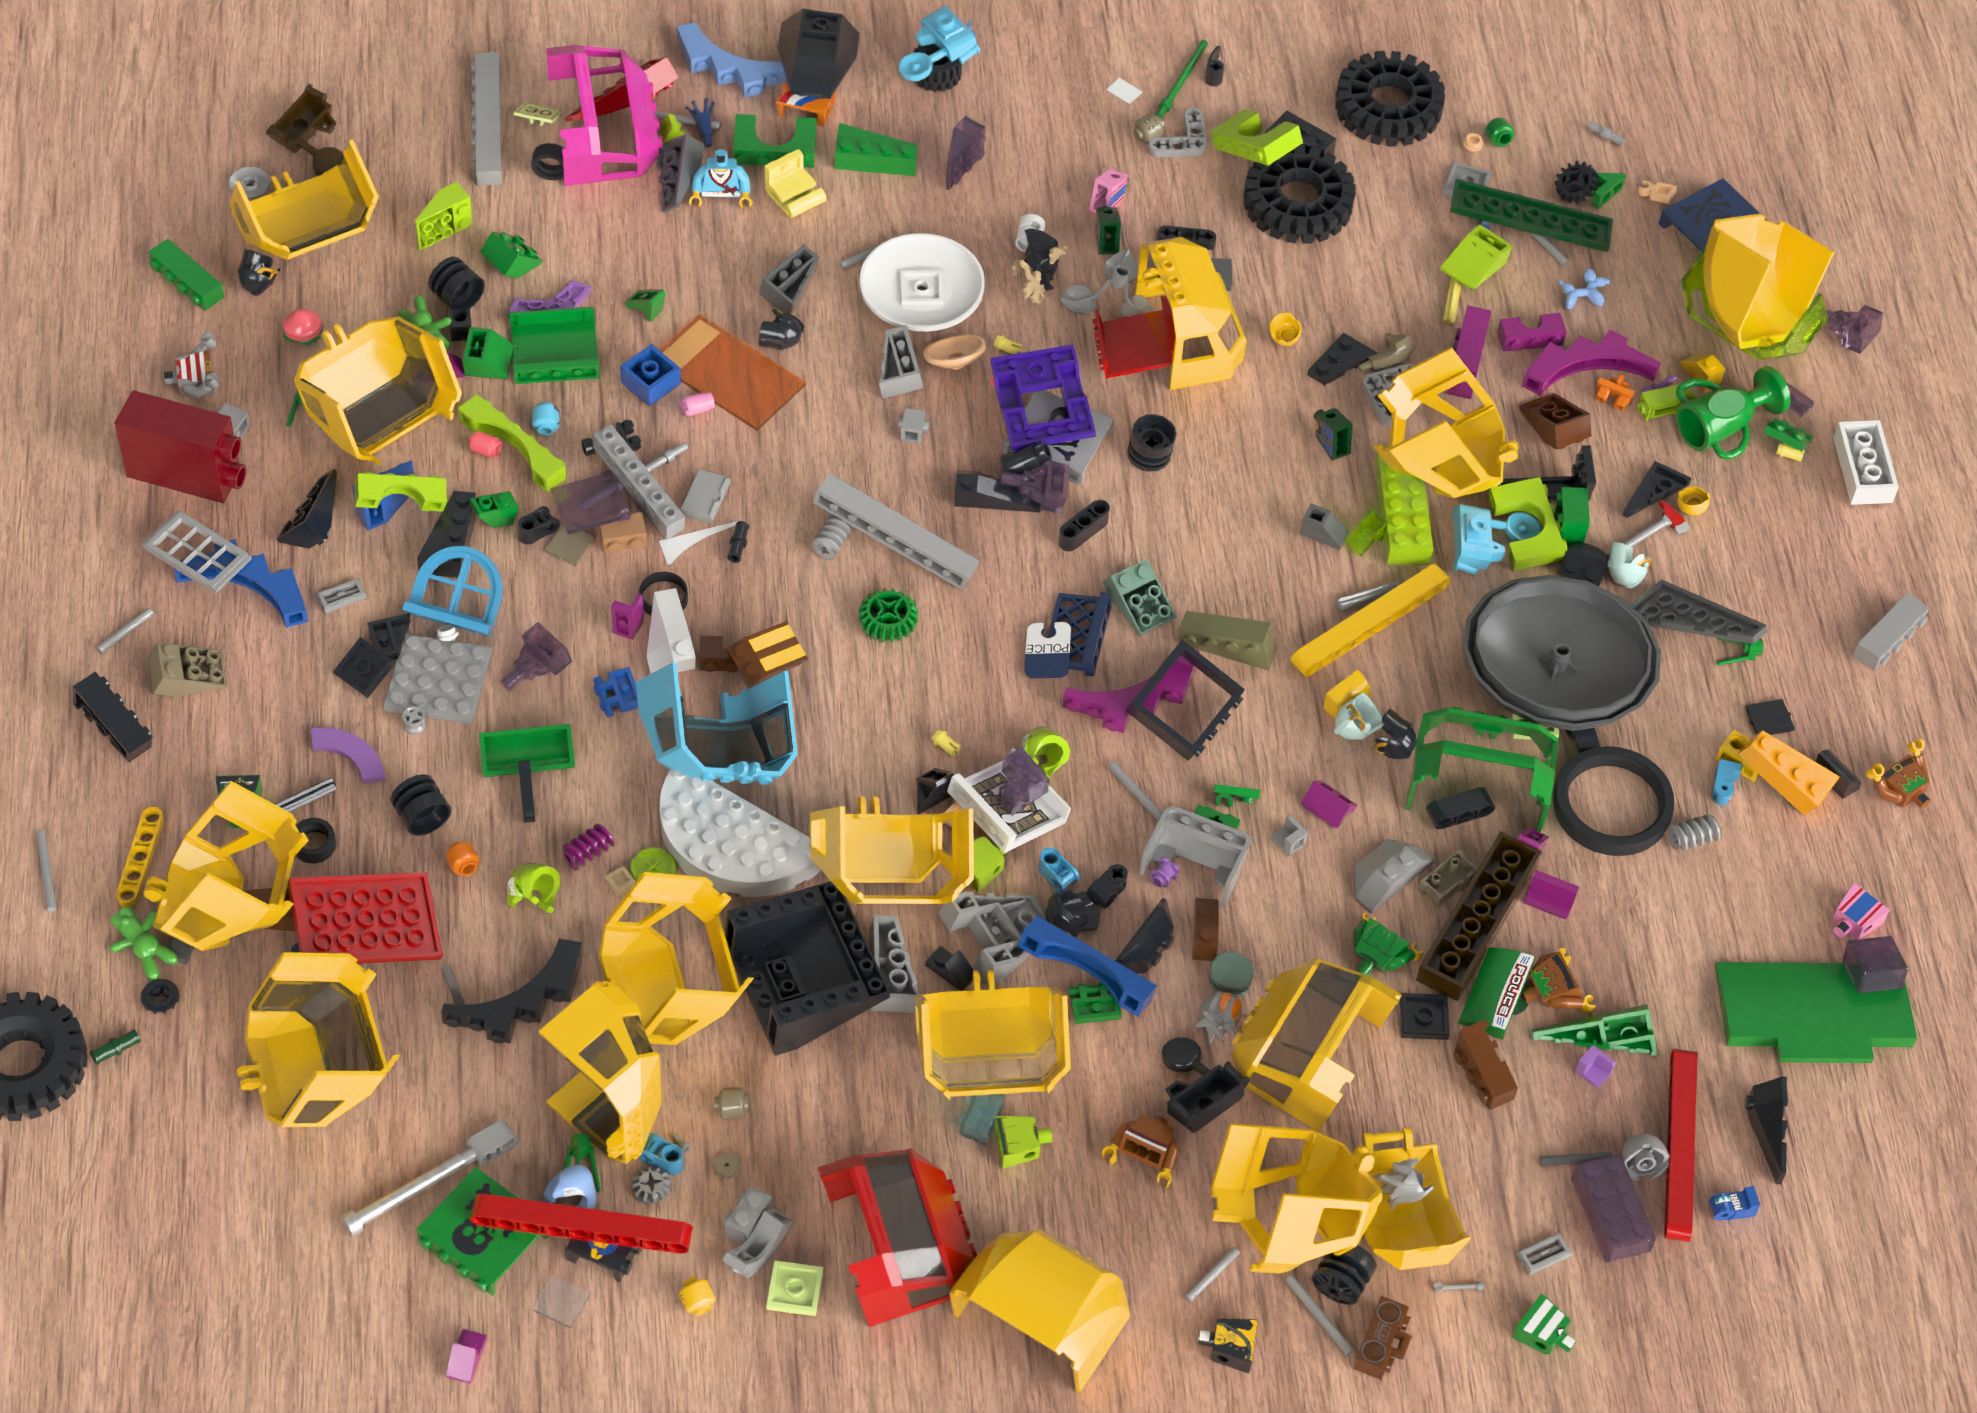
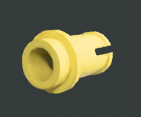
(1007, 345)
(1789, 452)
(945, 742)

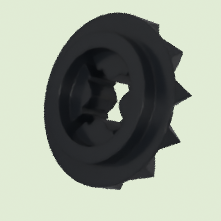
(154, 989)

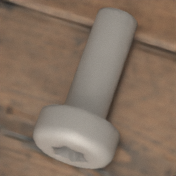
(685, 1146)

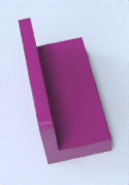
(627, 618)
(1327, 803)
(1551, 894)

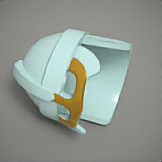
(1623, 569)
(1358, 718)

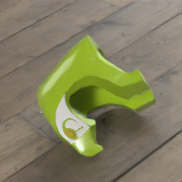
(1047, 743)
(533, 877)

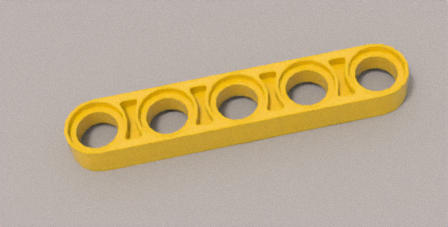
(141, 867)

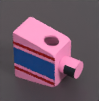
(1109, 186)
(1858, 914)

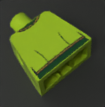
(1019, 1139)

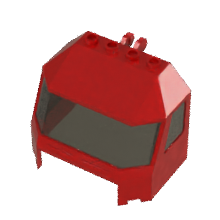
(912, 1228)

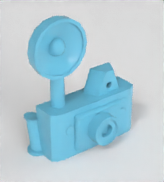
(948, 34)
(1474, 536)

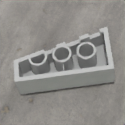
(894, 963)

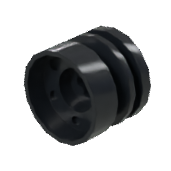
(456, 283)
(1151, 442)
(420, 805)
(1344, 1275)

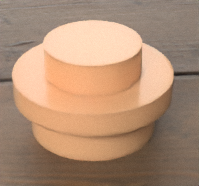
(1473, 142)

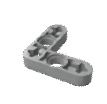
(1191, 140)
(1378, 379)

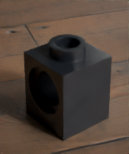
(460, 323)

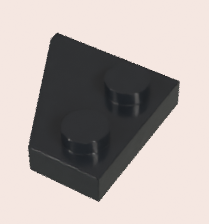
(389, 634)

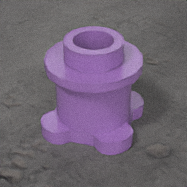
(1164, 873)

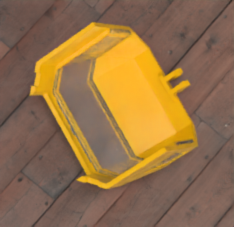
(993, 1039)

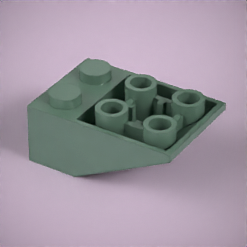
(1140, 597)

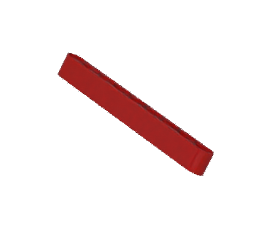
(1681, 1145)
(581, 1223)

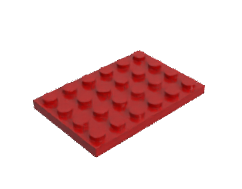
(367, 917)

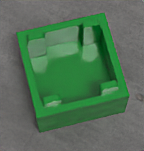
(1573, 514)

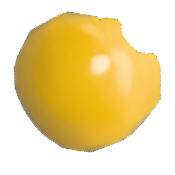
(1285, 329)
(1693, 500)

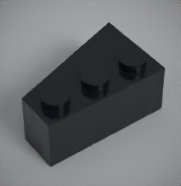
(1310, 134)

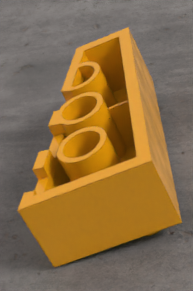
(1788, 771)

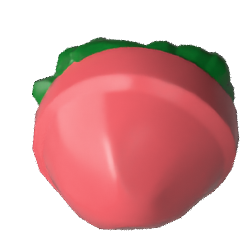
(302, 326)

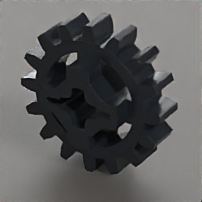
(1576, 182)

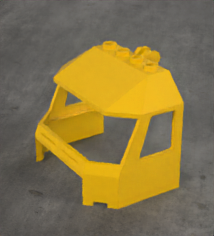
(1197, 305)
(1464, 454)
(890, 851)
(204, 887)
(646, 964)
(1331, 1196)

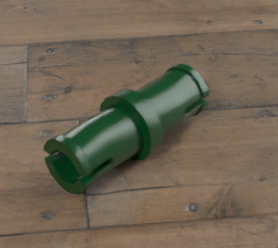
(115, 1046)

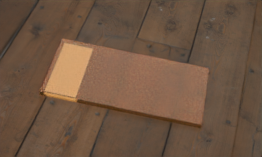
(733, 372)

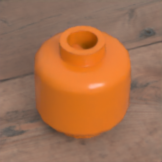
(462, 858)

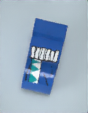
(1735, 1205)

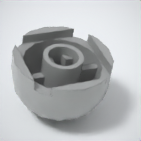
(1645, 1156)

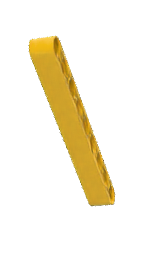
(1370, 620)

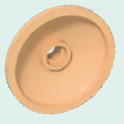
(955, 351)

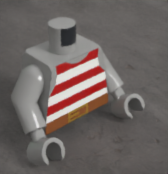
(195, 370)

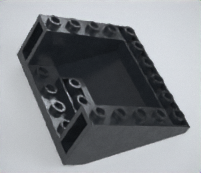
(805, 964)

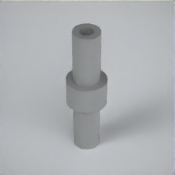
(1606, 133)

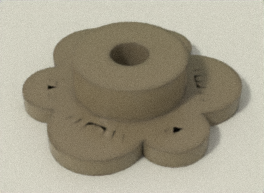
(726, 1160)

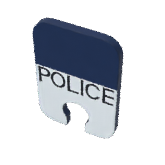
(1047, 655)

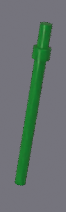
(1166, 103)

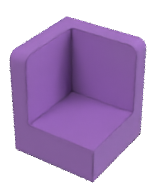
(1595, 1066)

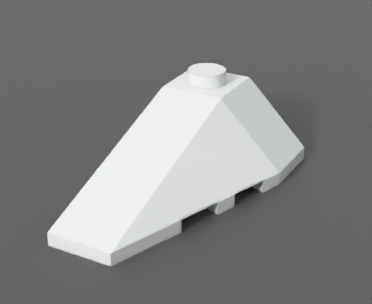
(669, 634)

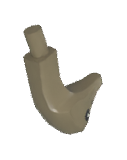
(1398, 351)

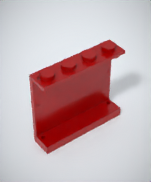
(1135, 341)

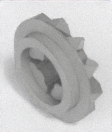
(660, 1190)

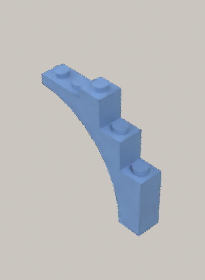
(726, 67)

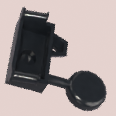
(1208, 1096)

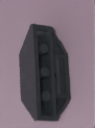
(1149, 941)

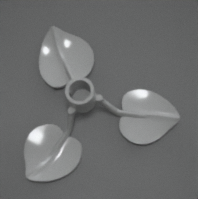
(1120, 270)

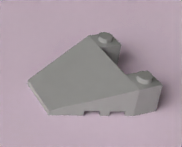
(997, 927)

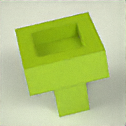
(670, 128)

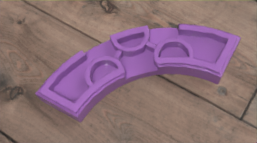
(569, 297)
(351, 746)

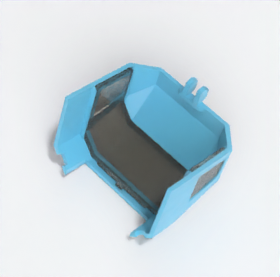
(746, 745)

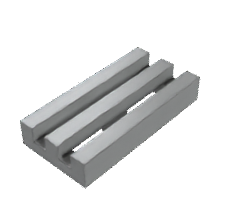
(343, 598)
(1531, 1269)

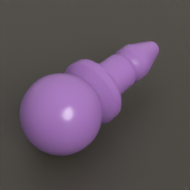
(1665, 383)

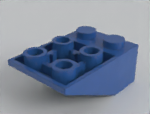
(389, 505)

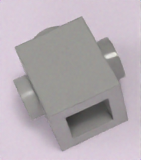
(913, 425)

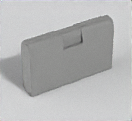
(705, 496)

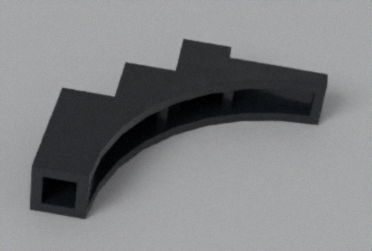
(528, 1003)

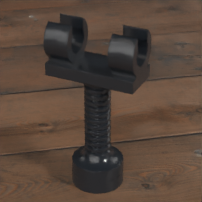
(623, 428)

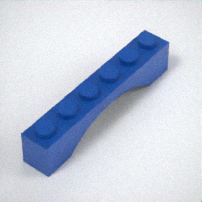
(1051, 942)

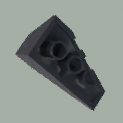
(313, 516)

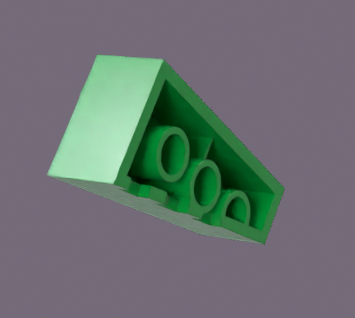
(874, 152)

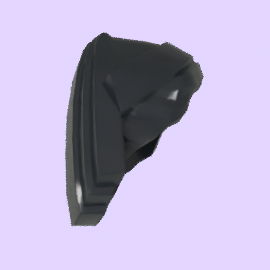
(1072, 912)

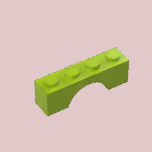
(427, 491)

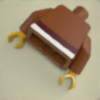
(1148, 1142)

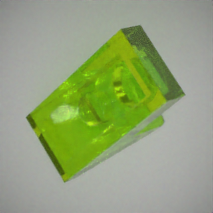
(1367, 531)

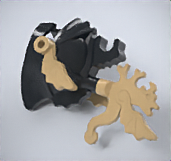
(1043, 258)

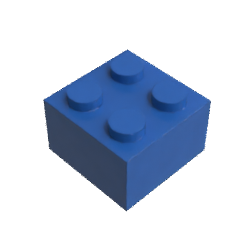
(650, 375)

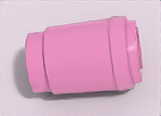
(697, 403)

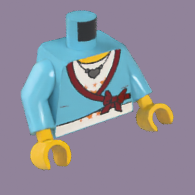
(721, 179)

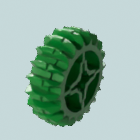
(888, 608)

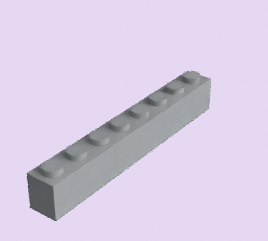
(488, 119)
(896, 531)

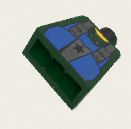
(1107, 222)
(1333, 432)

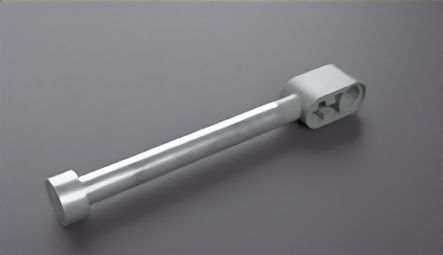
(482, 1146)

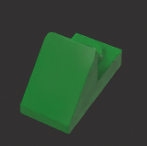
(1607, 188)
(648, 301)

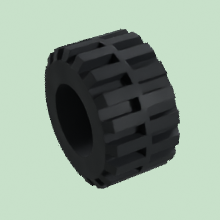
(944, 71)

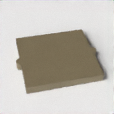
(569, 547)

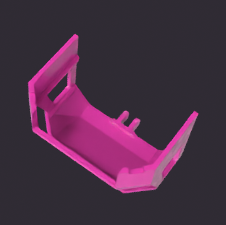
(582, 153)

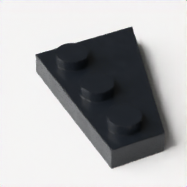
(1339, 358)

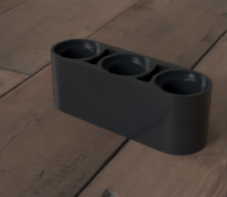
(1084, 525)
(1460, 808)

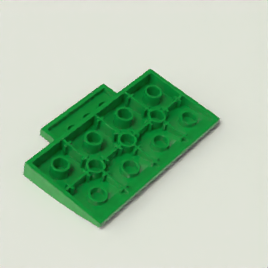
(1810, 1012)

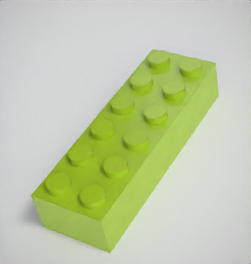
(1406, 511)

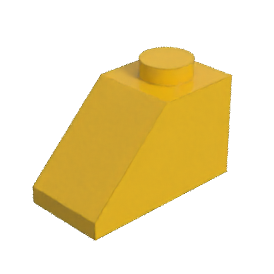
(1704, 367)

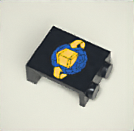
(607, 1255)

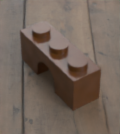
(714, 655)

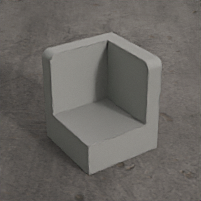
(1291, 836)

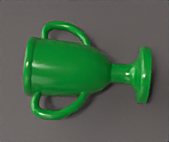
(1725, 411)

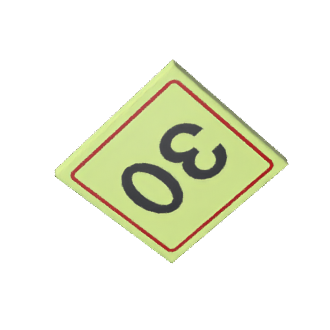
(538, 112)

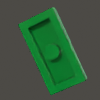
(1246, 794)

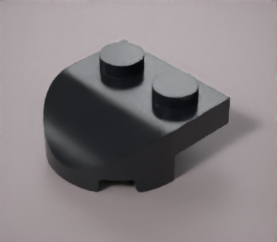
(1584, 563)

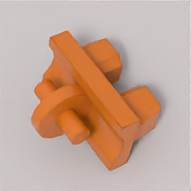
(1616, 388)

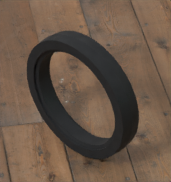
(1596, 840)

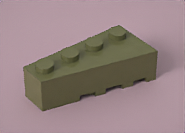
(1230, 637)

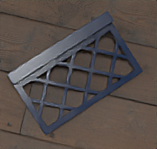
(1095, 630)

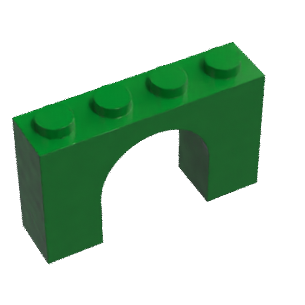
(750, 150)

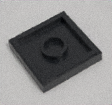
(364, 667)
(1424, 1016)

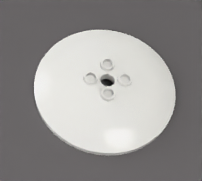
(931, 261)

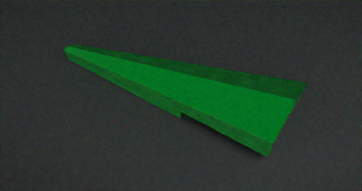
(1618, 1030)

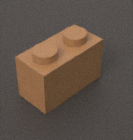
(624, 534)

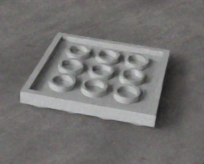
(439, 678)

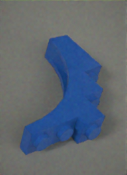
(277, 588)

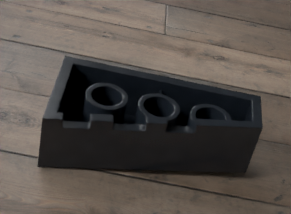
(450, 530)
(111, 716)

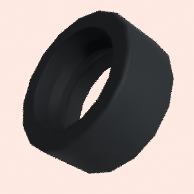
(544, 170)
(325, 851)

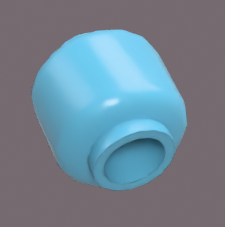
(545, 418)

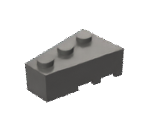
(789, 280)

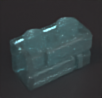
(980, 1116)

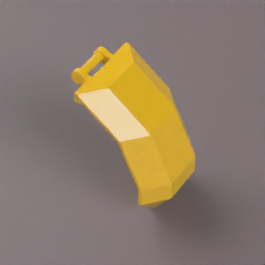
(1417, 1231)

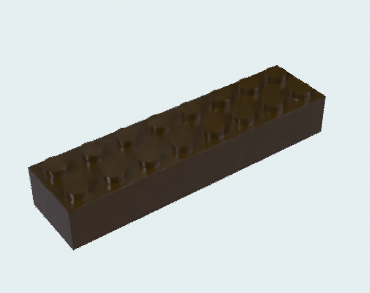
(1478, 916)

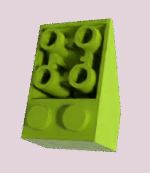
(444, 215)
(1477, 257)

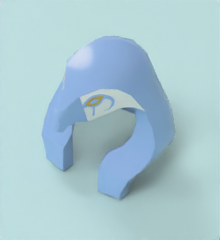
(570, 1182)

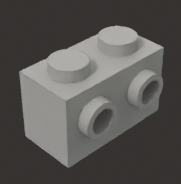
(745, 1217)

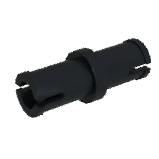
(738, 542)

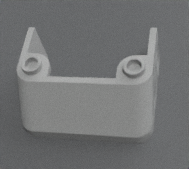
(1199, 841)

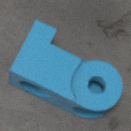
(1723, 786)

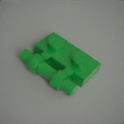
(1788, 434)
(1093, 1009)

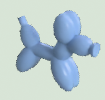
(1590, 291)

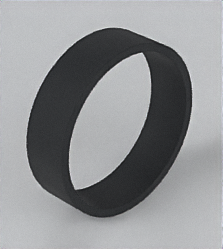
(659, 577)

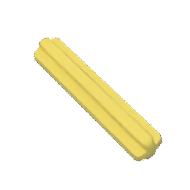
(1452, 301)

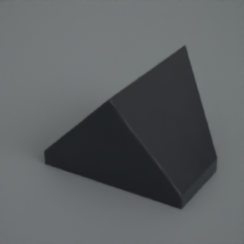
(933, 788)

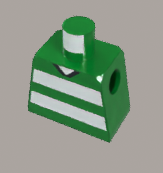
(1544, 1327)

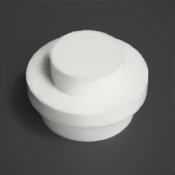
(447, 633)

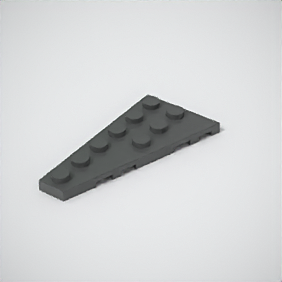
(1684, 611)

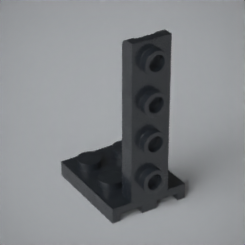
(1582, 476)

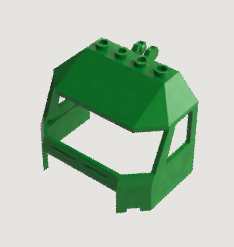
(1428, 756)

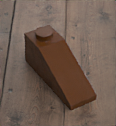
(1205, 929)

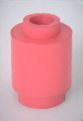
(485, 444)

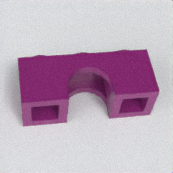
(1516, 336)

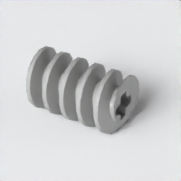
(831, 537)
(1694, 832)

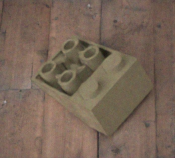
(185, 670)

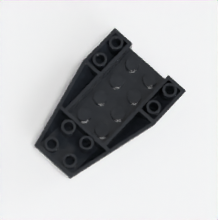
(817, 51)

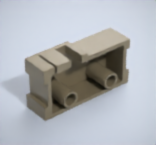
(1448, 878)

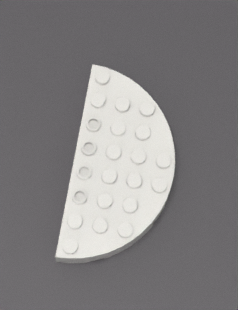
(731, 839)

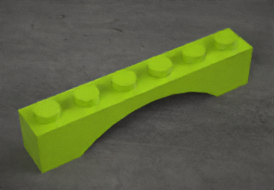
(481, 416)

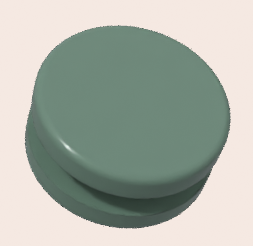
(1231, 973)

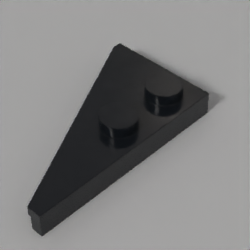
(1656, 485)

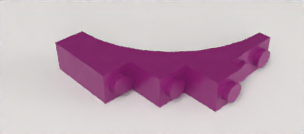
(1585, 355)
(1112, 704)

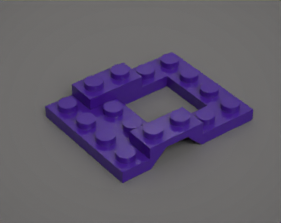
(1038, 372)

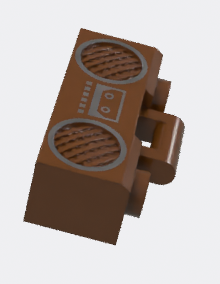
(1376, 1348)

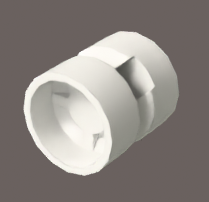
(1026, 222)

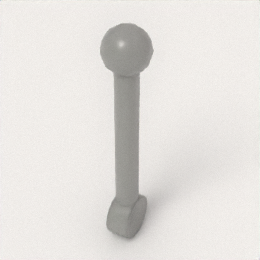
(1438, 1286)

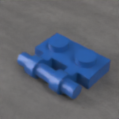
(624, 689)

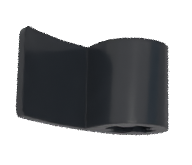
(1214, 69)
(1584, 738)

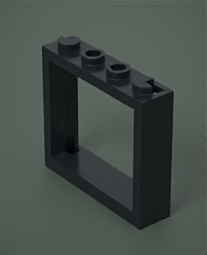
(1165, 732)

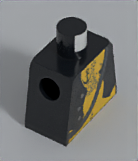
(1231, 1342)

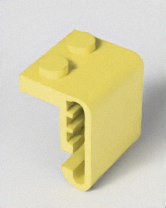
(791, 185)

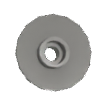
(253, 180)

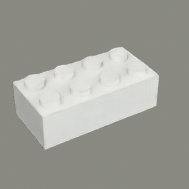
(1865, 462)

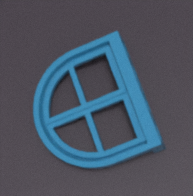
(451, 616)

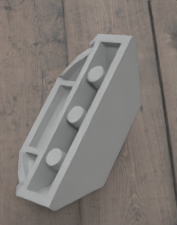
(1388, 871)

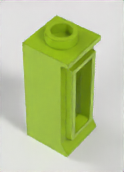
(1661, 402)

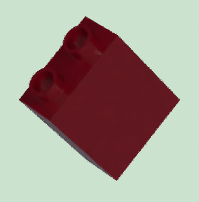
(179, 447)

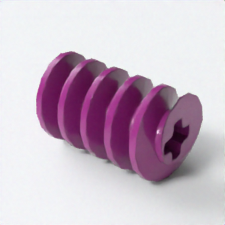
(586, 845)

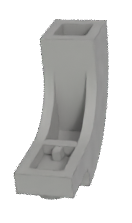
(760, 1245)

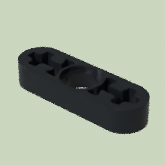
(1201, 234)
(526, 791)

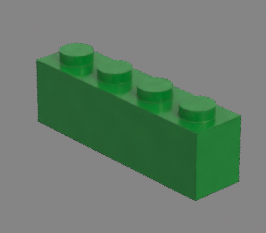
(185, 274)

